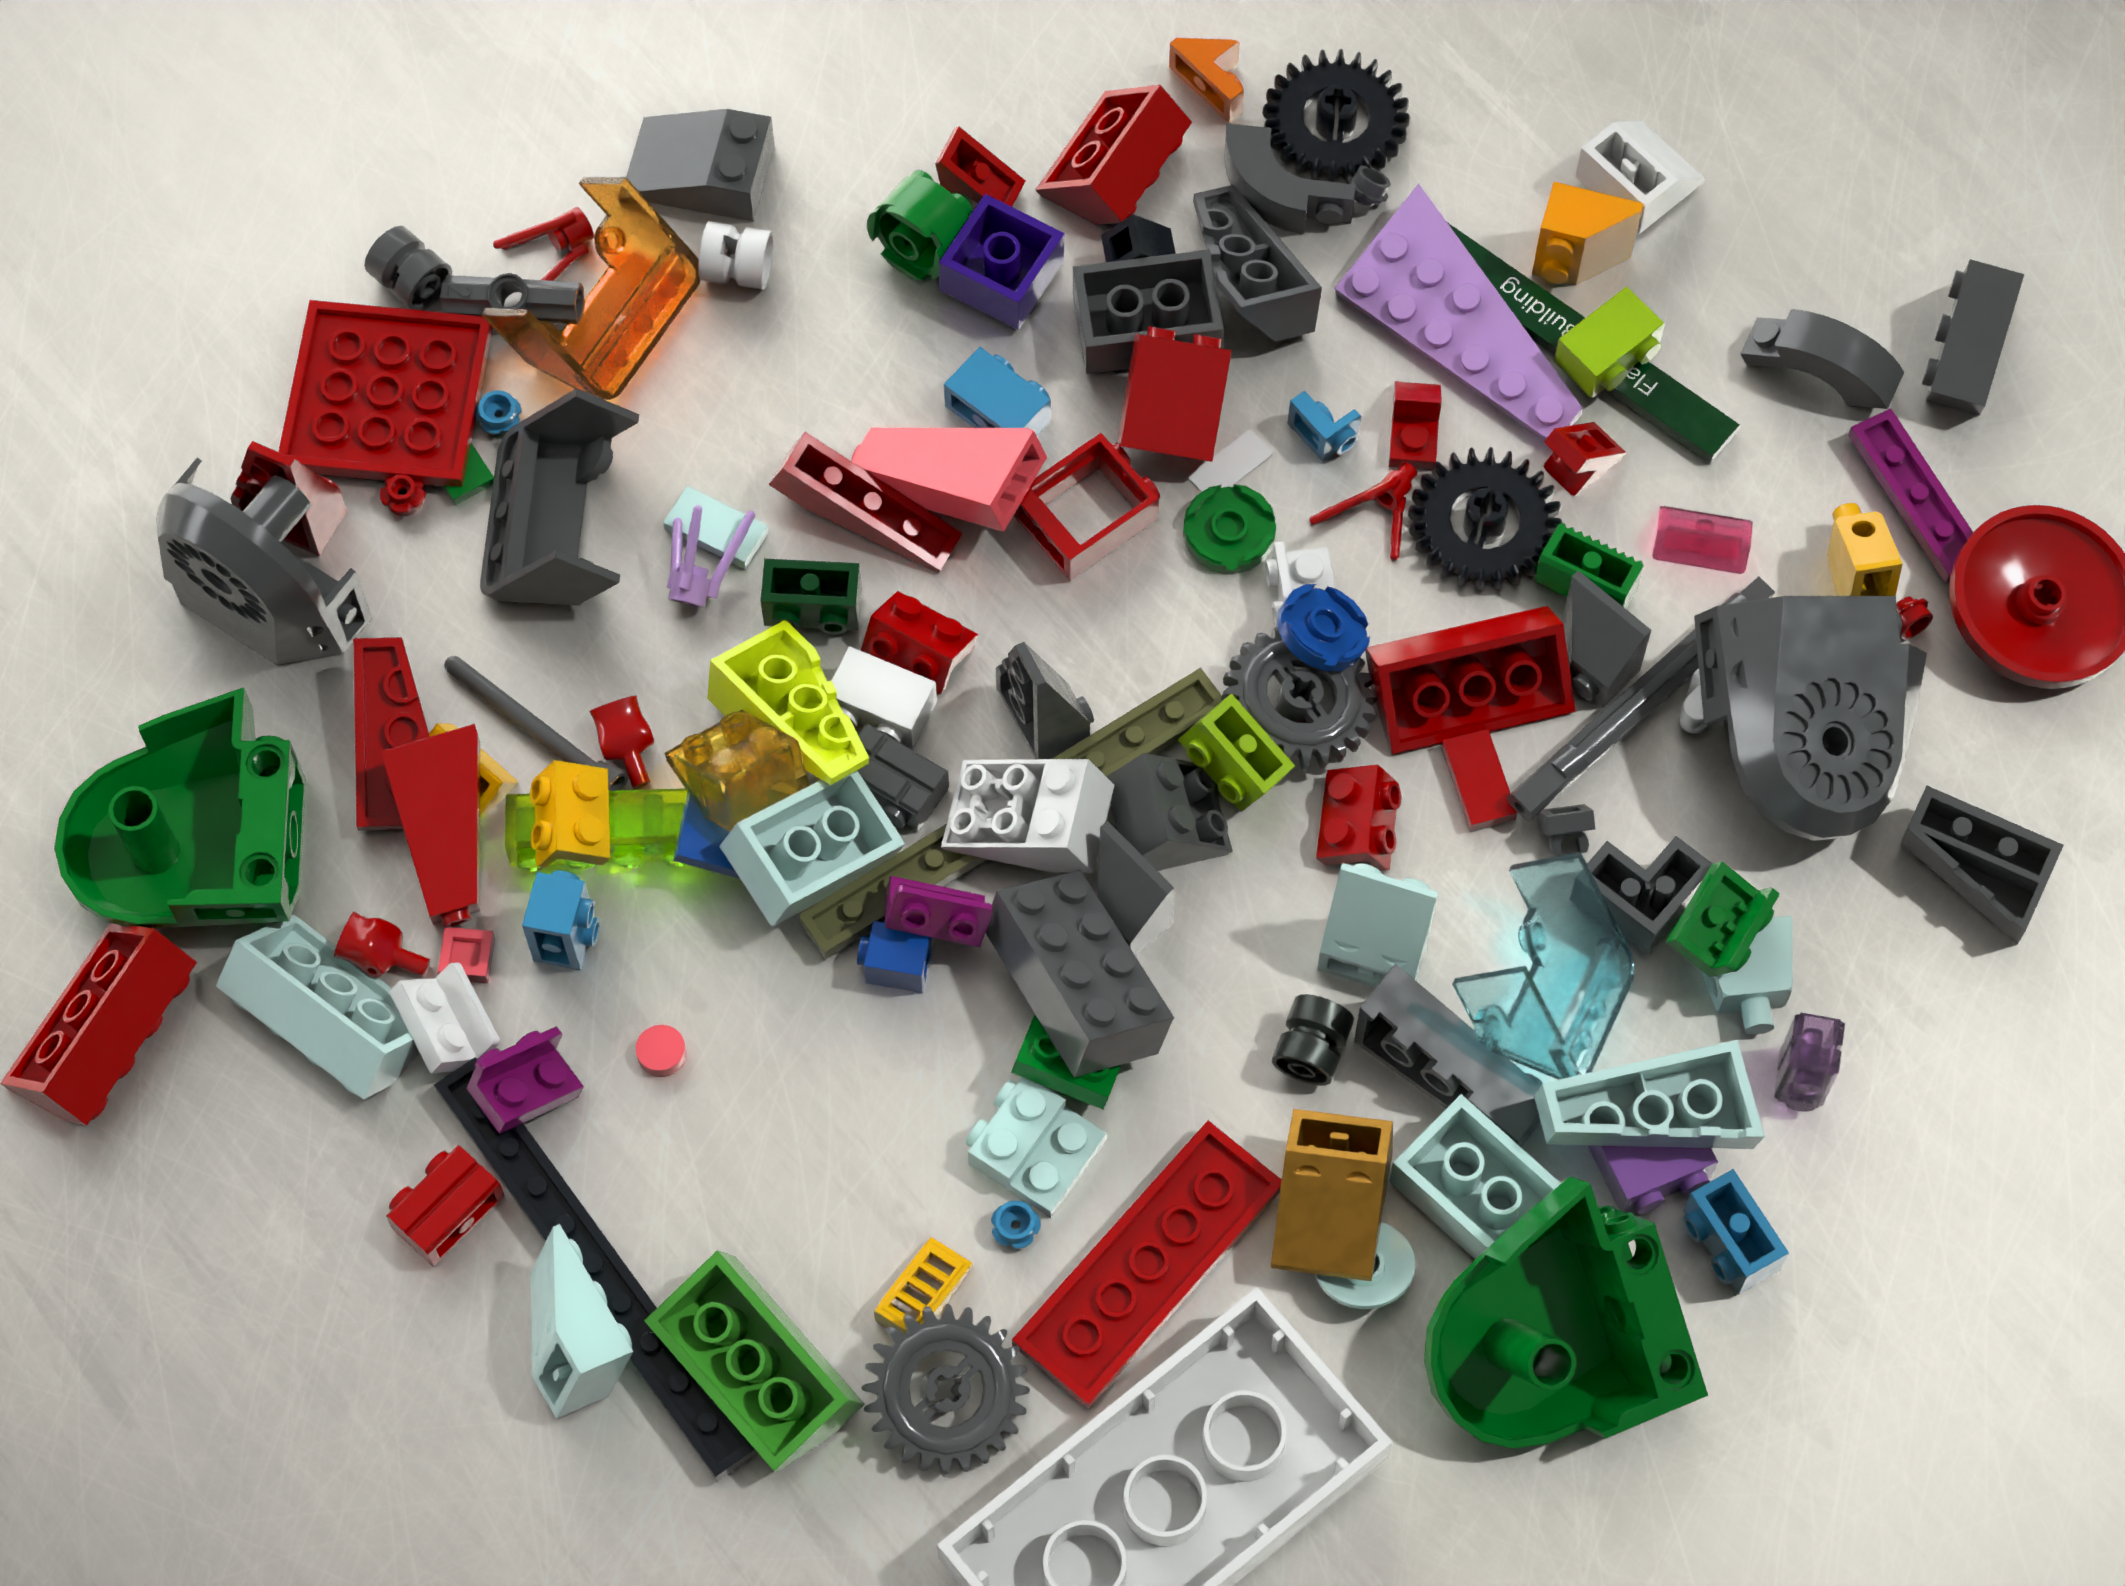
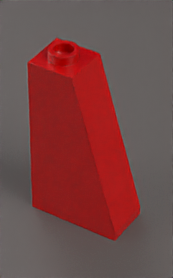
(440, 813)

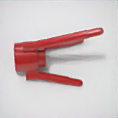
(565, 231)

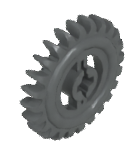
(1298, 720)
(910, 1424)

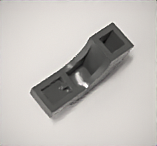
(1276, 193)
(1828, 350)

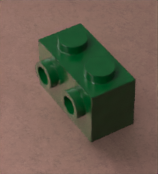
(811, 594)

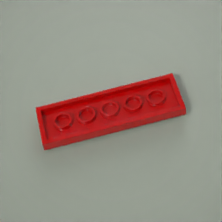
(1147, 1264)

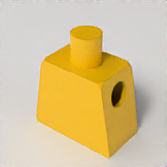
(1862, 546)

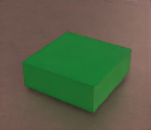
(476, 479)

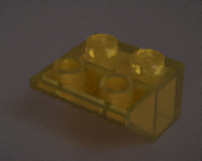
(738, 768)

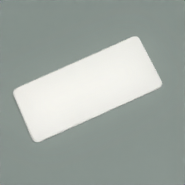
(1232, 462)

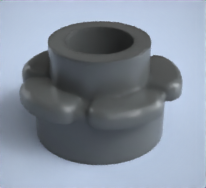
(1370, 186)

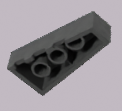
(1443, 1056)

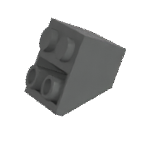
(1169, 811)

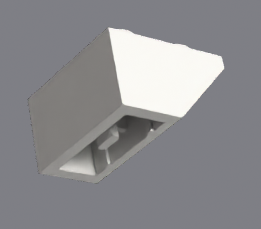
(1637, 166)

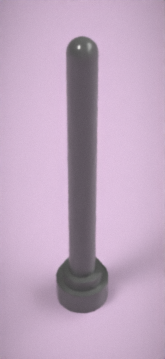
(528, 721)

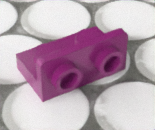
(523, 1080)

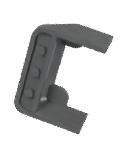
(542, 500)

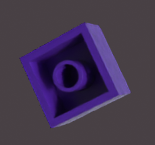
(1001, 261)

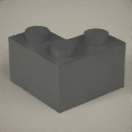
(1650, 899)

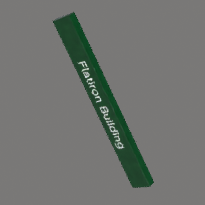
(1645, 387)

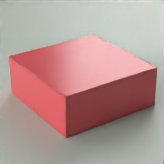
(469, 948)

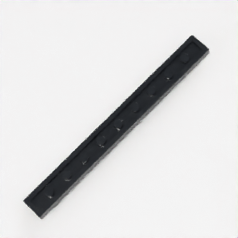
(550, 1202)

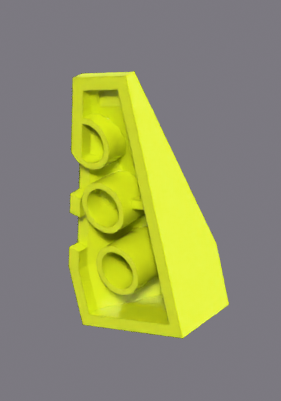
(783, 685)

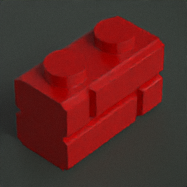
(444, 1204)

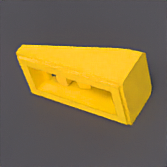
(886, 1311)

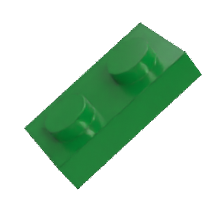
(1722, 921)

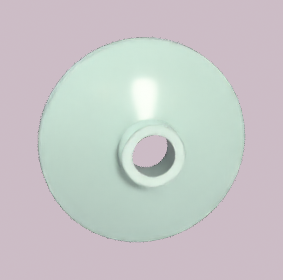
(1390, 1279)

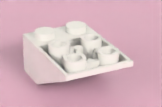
(1030, 813)

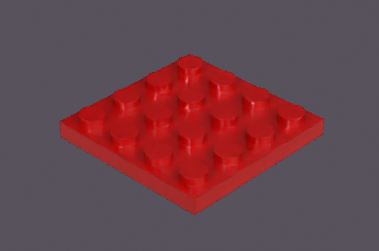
(386, 392)

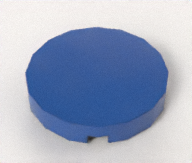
(1323, 627)

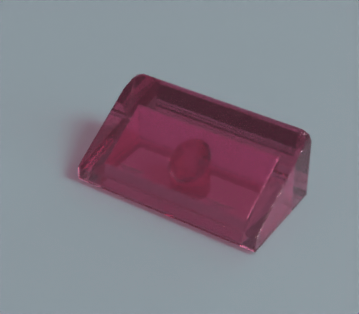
(1702, 539)

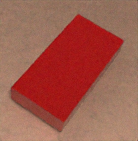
(1478, 779)

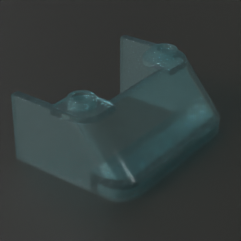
(1578, 979)

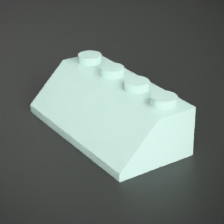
(320, 1005)

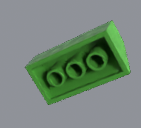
(753, 1361)

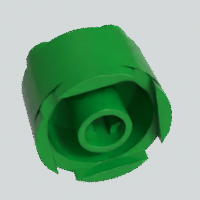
(918, 224)

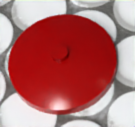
(2041, 596)

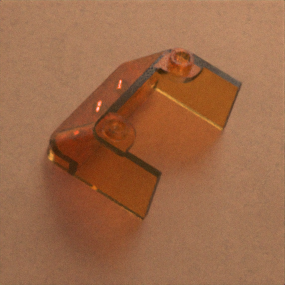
(626, 310)

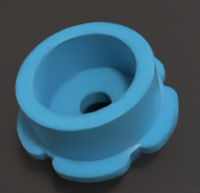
(496, 402)
(1011, 1212)

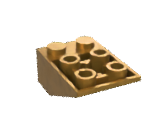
(1332, 1194)

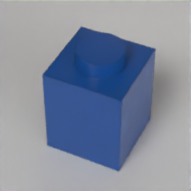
(895, 958)

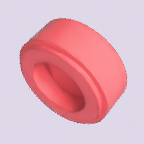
(661, 1050)

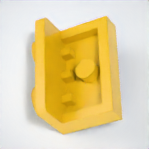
(571, 814)

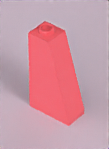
(956, 471)

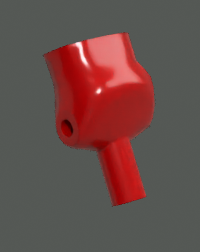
(624, 736)
(376, 947)

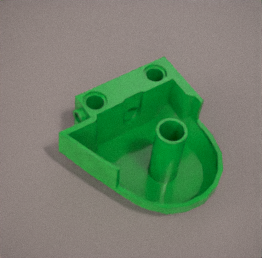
(190, 824)
(1562, 1328)

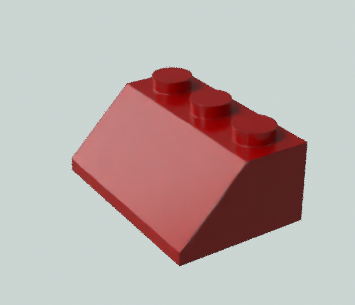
(1116, 154)

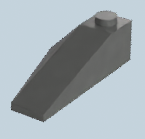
(1256, 266)
(1042, 703)

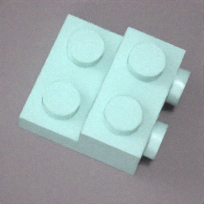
(1034, 1144)

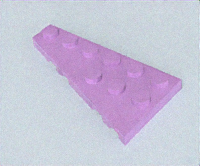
(1442, 305)

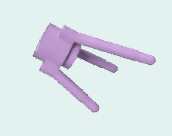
(689, 582)

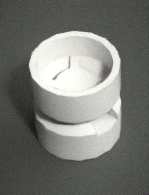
(752, 255)

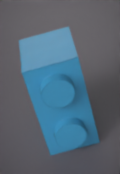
(993, 396)

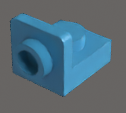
(1317, 427)

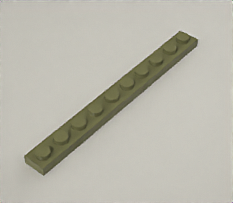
(1145, 729)

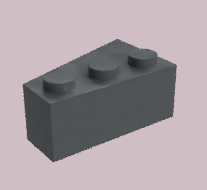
(1972, 336)
(1983, 858)

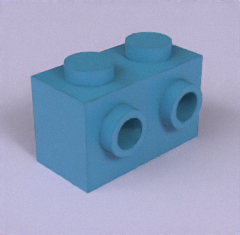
(560, 920)
(1734, 1232)

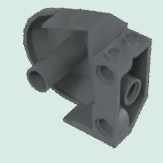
(246, 581)
(1812, 705)

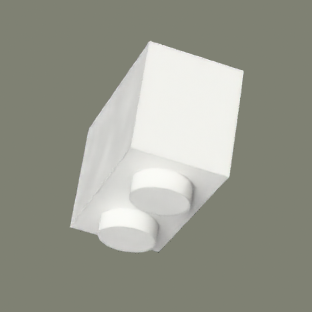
(884, 696)

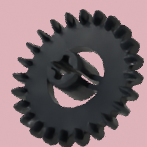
(1352, 85)
(1482, 483)

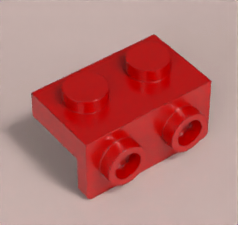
(917, 639)
(1358, 817)

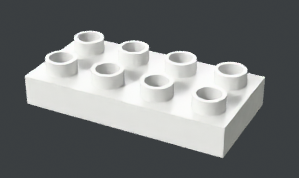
(1184, 1471)

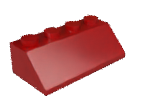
(1471, 678)
(100, 1023)

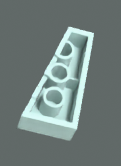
(1660, 1102)

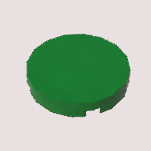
(1229, 528)

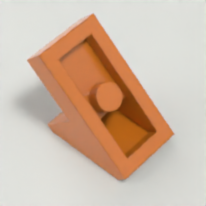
(1206, 70)

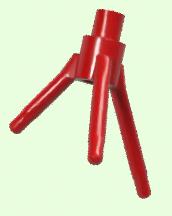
(1389, 494)

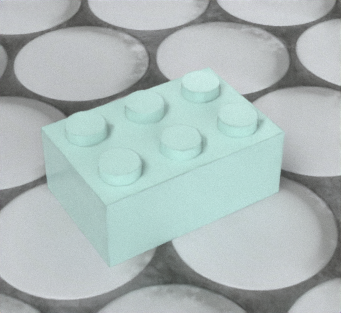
(810, 845)
(1470, 1177)

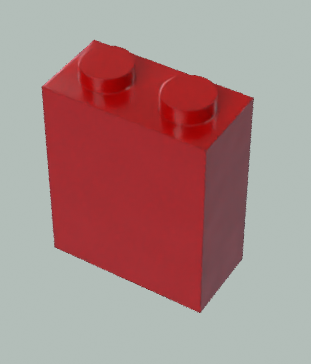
(1174, 394)

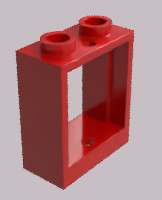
(1055, 538)

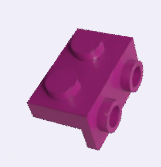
(936, 911)

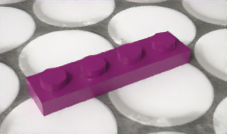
(1912, 488)

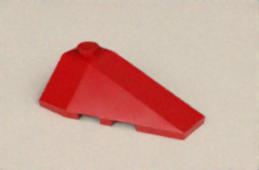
(326, 500)

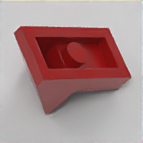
(974, 170)
(1415, 424)
(1580, 455)

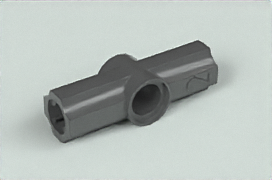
(545, 299)

